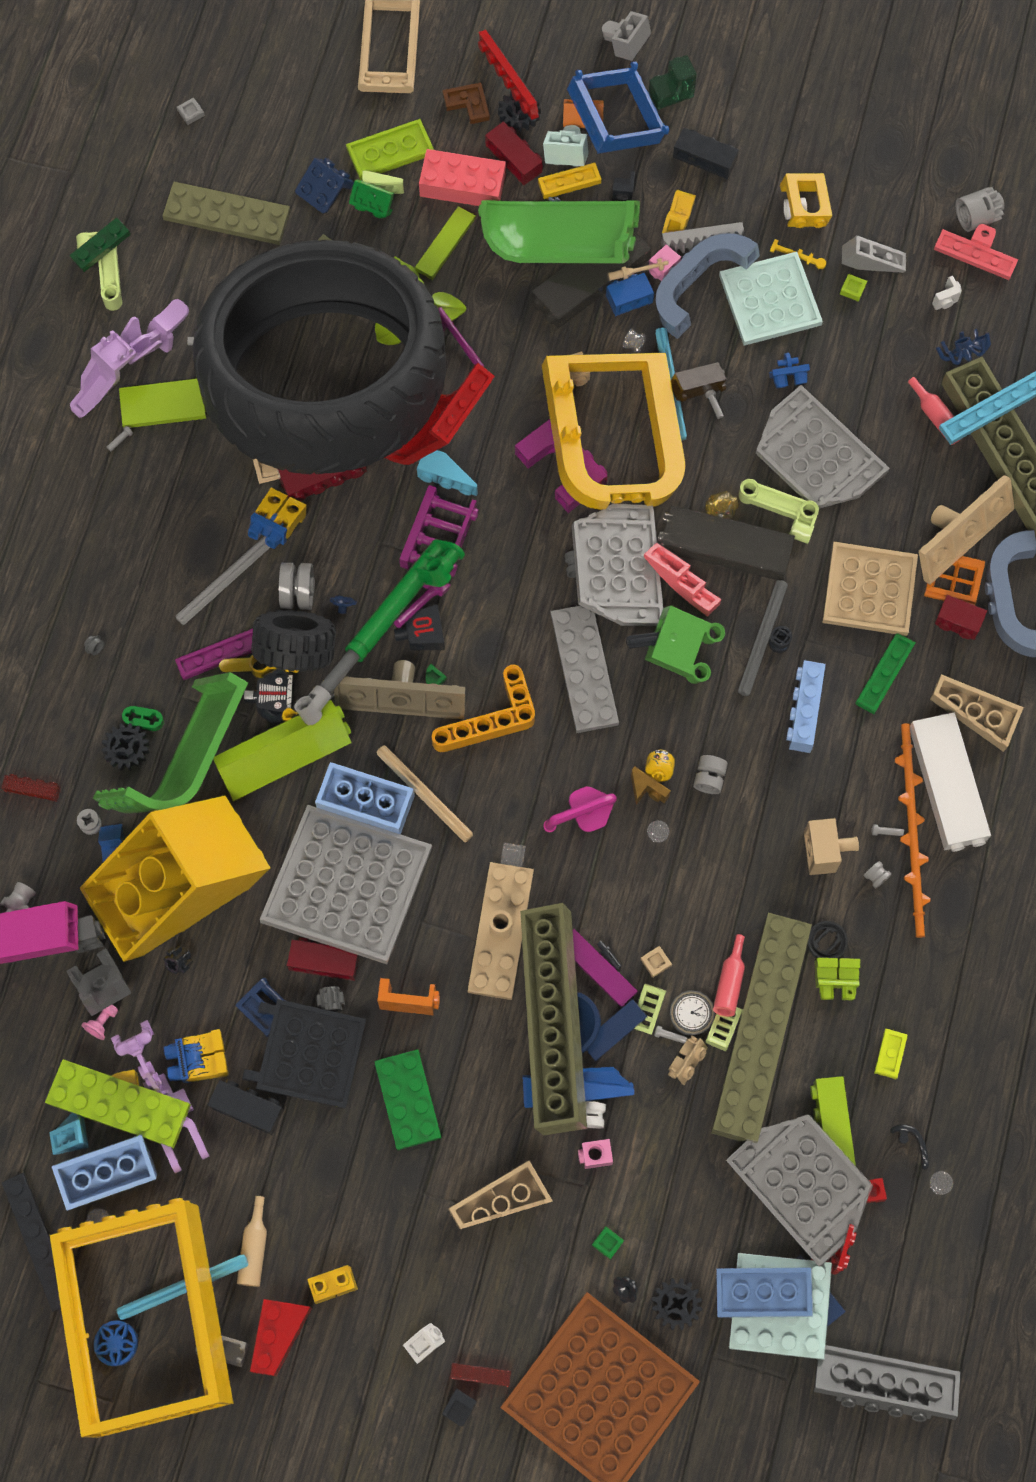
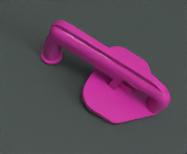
(588, 807)

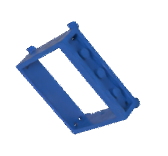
(589, 115)

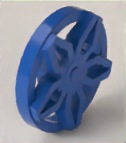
(115, 1343)

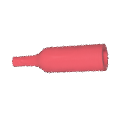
(932, 405)
(730, 981)

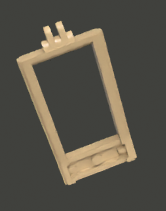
(388, 81)

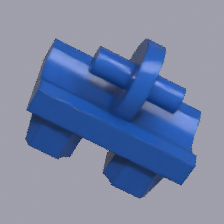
(780, 375)

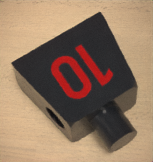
(423, 630)

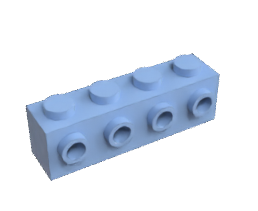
(807, 706)

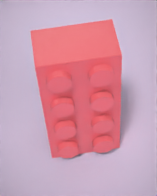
(461, 178)

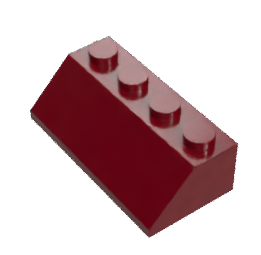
(303, 485)

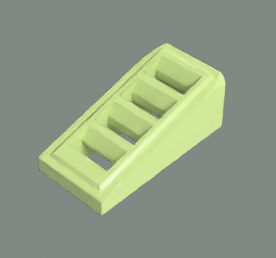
(385, 182)
(657, 991)
(719, 1043)

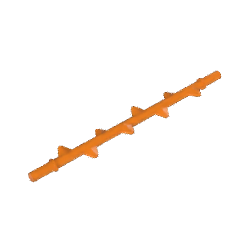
(911, 838)

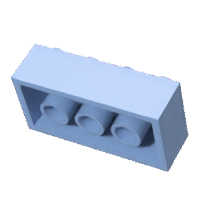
(359, 787)

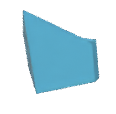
(69, 1135)

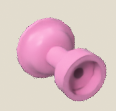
(96, 1027)

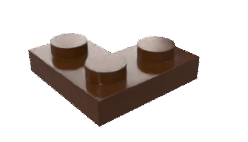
(468, 97)

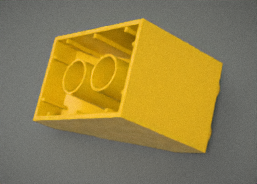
(173, 874)

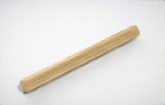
(424, 793)

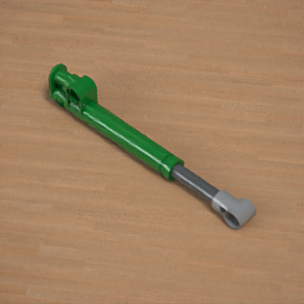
(430, 569)

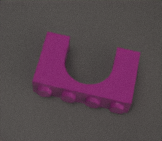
(540, 444)

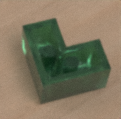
(675, 85)

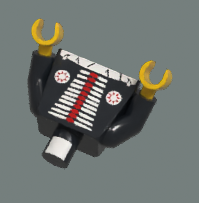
(274, 696)

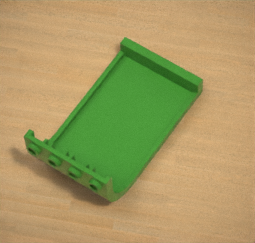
(193, 753)

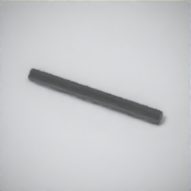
(762, 638)

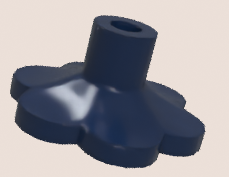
(343, 603)

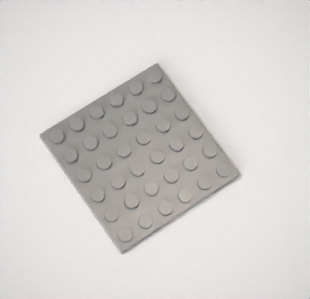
(346, 884)

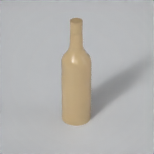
(253, 1247)

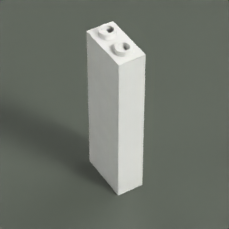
(950, 782)

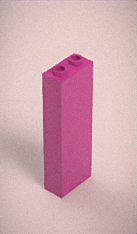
(38, 931)

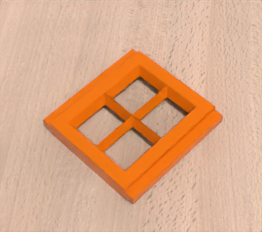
(964, 562)

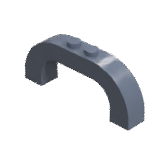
(693, 264)
(1011, 631)

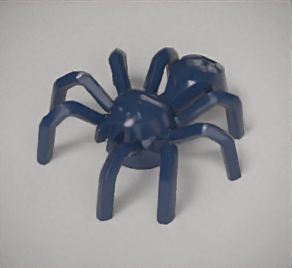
(965, 347)

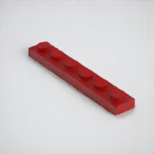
(510, 77)

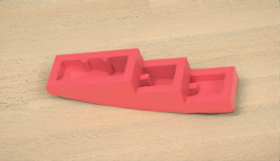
(678, 576)

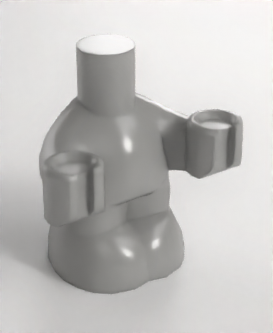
(19, 898)

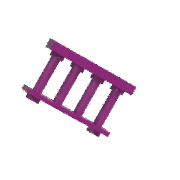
(424, 518)

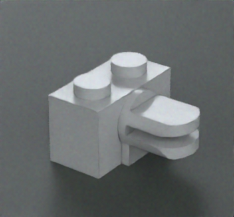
(627, 35)

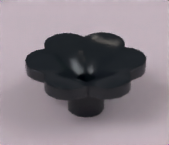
(625, 1289)

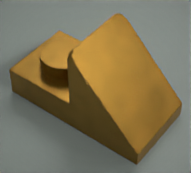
(643, 783)

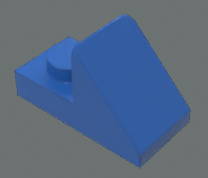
(110, 838)

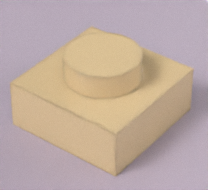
(656, 961)

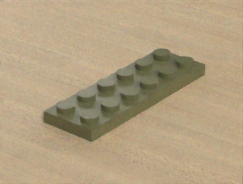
(226, 213)

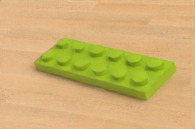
(118, 1103)

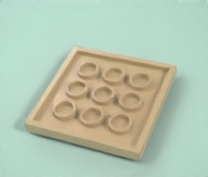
(870, 588)

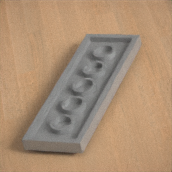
(584, 669)

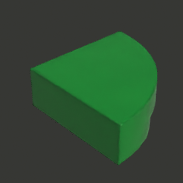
(434, 676)

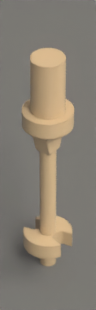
(626, 272)

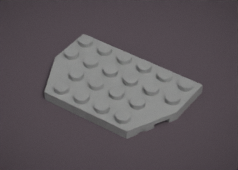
(817, 452)
(612, 566)
(805, 1183)

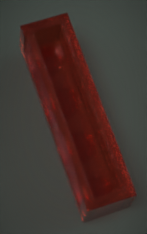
(29, 787)
(480, 1374)

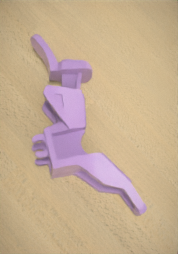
(116, 351)

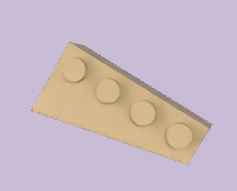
(982, 712)
(506, 1195)

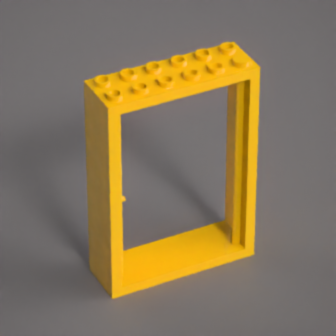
(201, 1305)

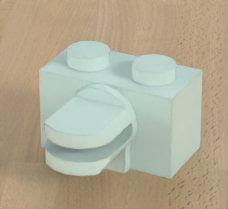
(566, 147)

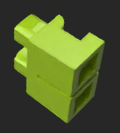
(836, 973)

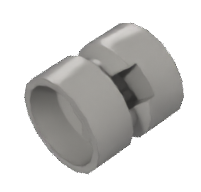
(710, 774)

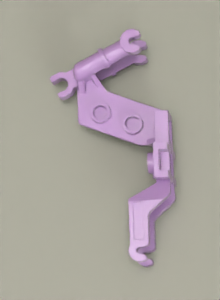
(158, 1083)

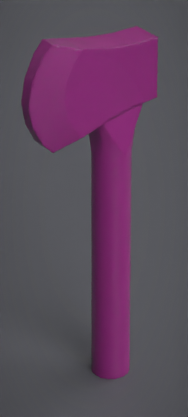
(430, 593)

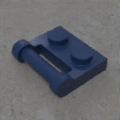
(250, 1005)

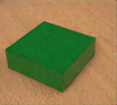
(608, 1243)

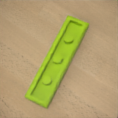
(445, 243)

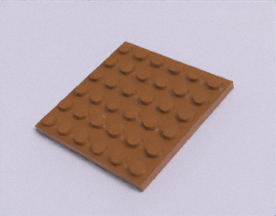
(600, 1394)

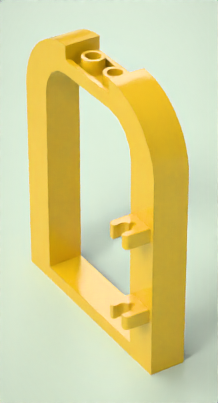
(567, 432)

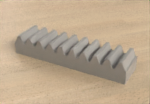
(692, 237)

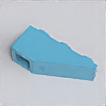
(443, 470)

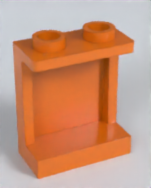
(407, 1003)

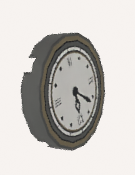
(692, 1013)

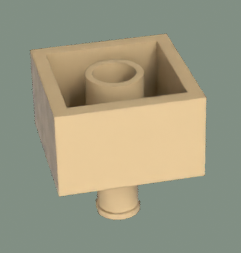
(824, 847)

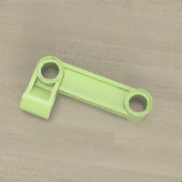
(108, 274)
(782, 504)

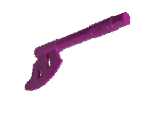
(447, 323)

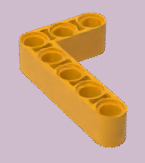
(492, 719)

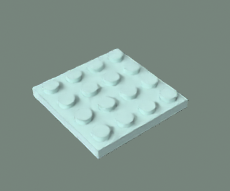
(770, 298)
(786, 1335)

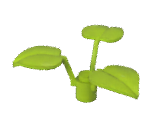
(451, 305)

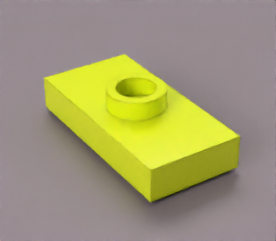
(890, 1053)

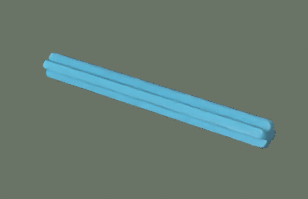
(664, 347)
(178, 1288)

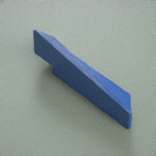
(598, 1084)

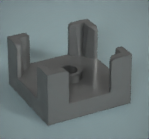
(101, 985)

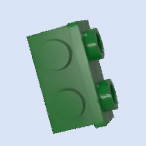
(371, 198)

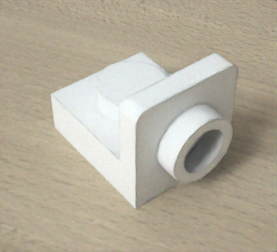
(424, 1342)

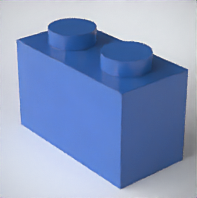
(629, 294)

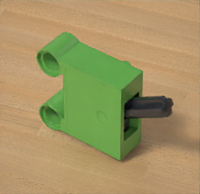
(677, 643)

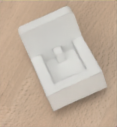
(949, 296)

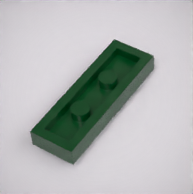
(100, 244)

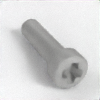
(711, 395)
(127, 432)
(887, 831)
(670, 1035)

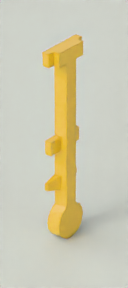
(819, 263)

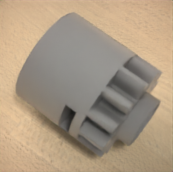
(979, 208)

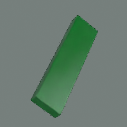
(885, 673)

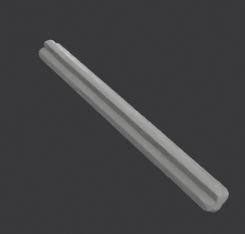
(222, 581)

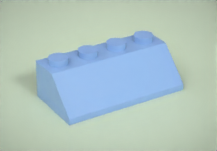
(104, 1172)

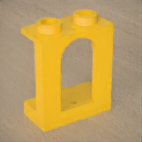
(806, 183)

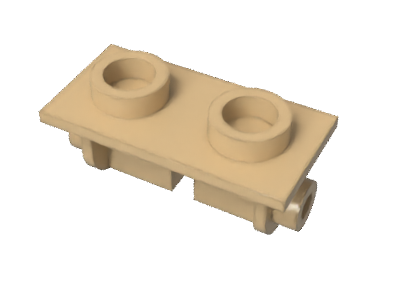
(684, 1068)

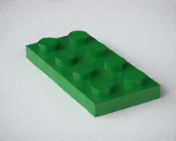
(407, 1099)

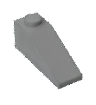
(869, 255)

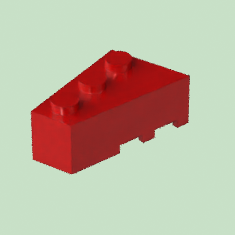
(276, 1333)

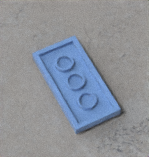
(764, 1292)

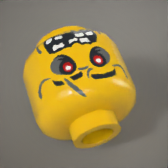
(660, 765)

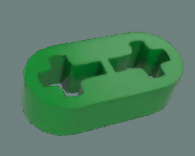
(143, 713)

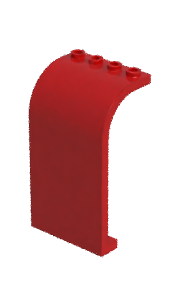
(445, 418)

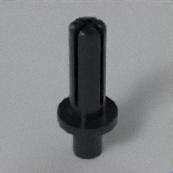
(609, 955)

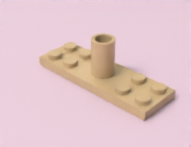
(964, 529)
(499, 949)

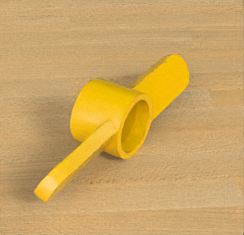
(243, 664)

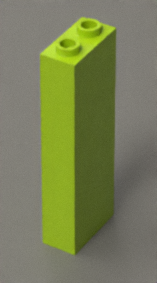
(281, 751)

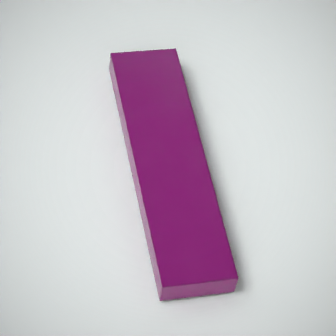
(211, 656)
(602, 971)

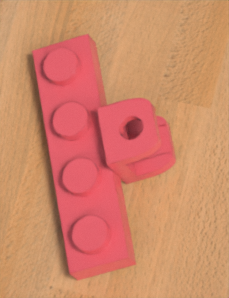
(977, 251)

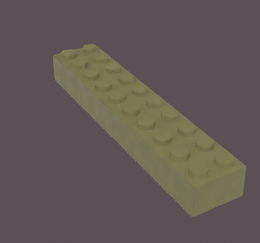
(1002, 441)
(553, 1020)
(761, 1029)

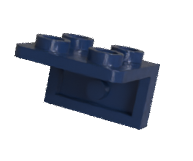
(322, 184)

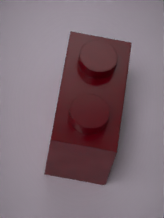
(960, 617)

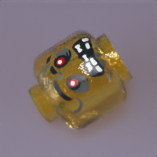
(721, 505)

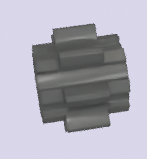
(330, 999)

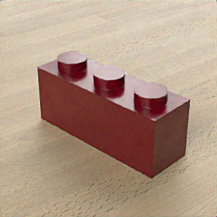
(515, 152)
(322, 960)

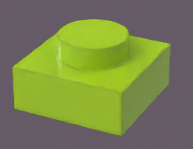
(853, 287)

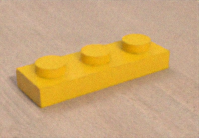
(569, 180)

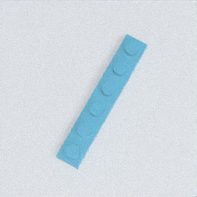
(989, 409)

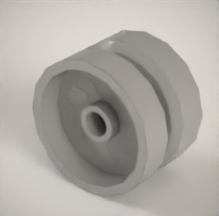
(297, 585)

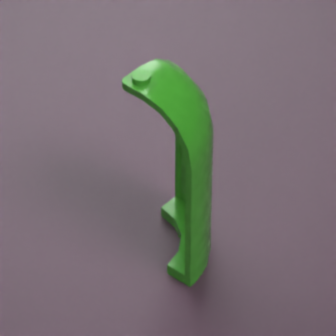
(560, 230)

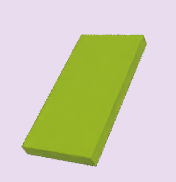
(390, 148)
(161, 403)

